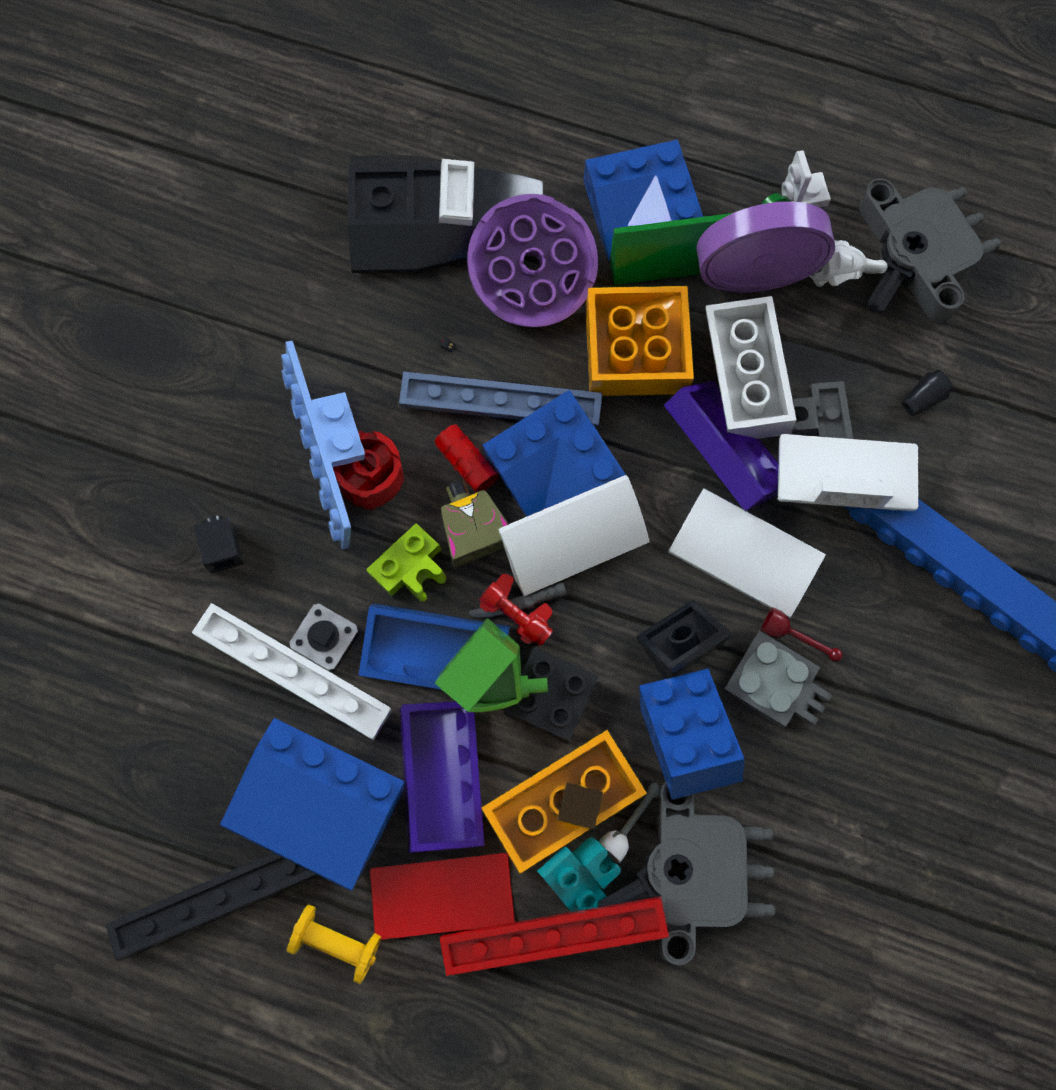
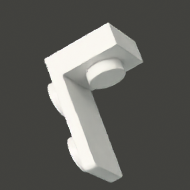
(804, 186)

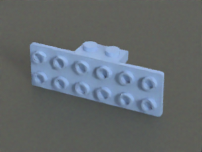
(329, 435)

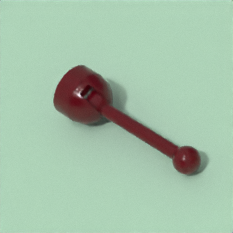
(778, 625)

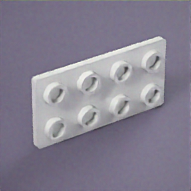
(848, 472)

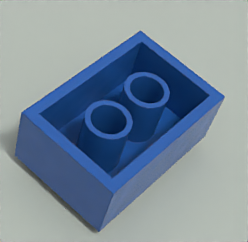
(691, 734)

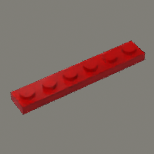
(554, 936)

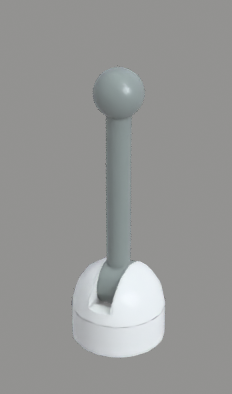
(616, 841)

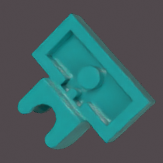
(579, 873)

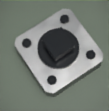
(324, 637)

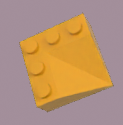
(638, 340)

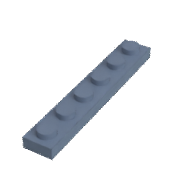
(486, 397)

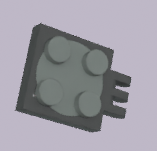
(777, 682)

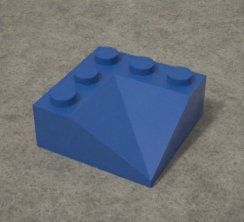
(639, 188)
(552, 456)

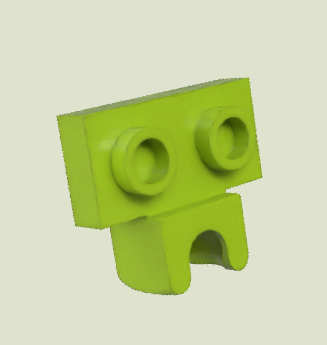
(408, 564)

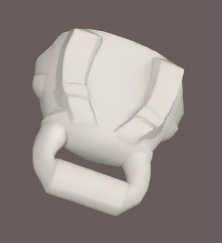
(845, 265)

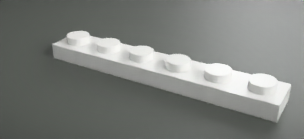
(292, 671)

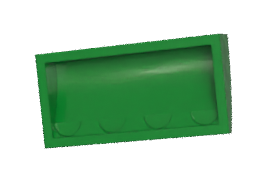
(657, 250)

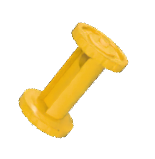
(333, 943)

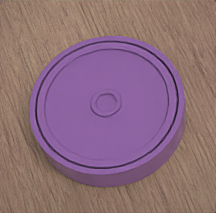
(765, 247)

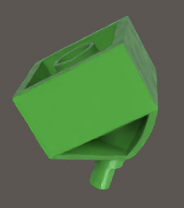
(488, 672)

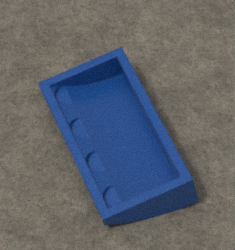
(412, 644)

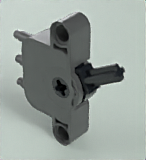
(923, 244)
(713, 876)

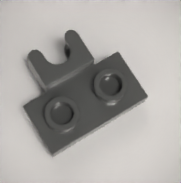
(823, 412)

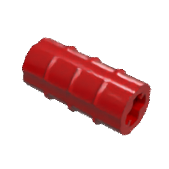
(466, 458)

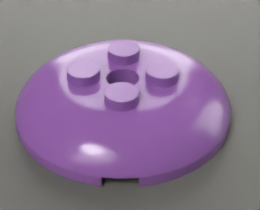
(536, 228)

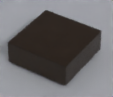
(580, 806)

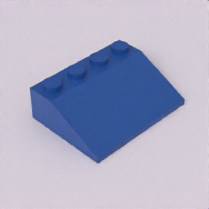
(313, 804)

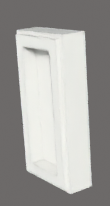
(456, 192)

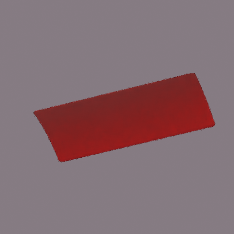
(441, 896)

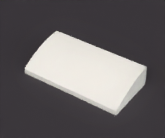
(574, 535)
(746, 553)

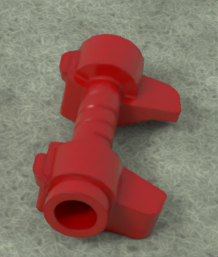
(530, 627)

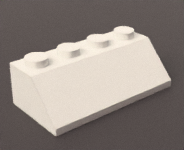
(751, 368)

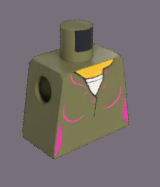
(471, 524)

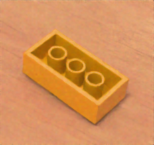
(529, 812)

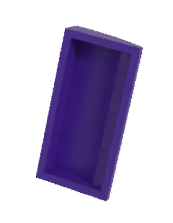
(737, 459)
(441, 777)

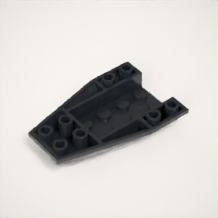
(397, 212)

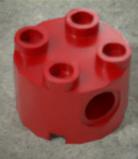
(375, 478)

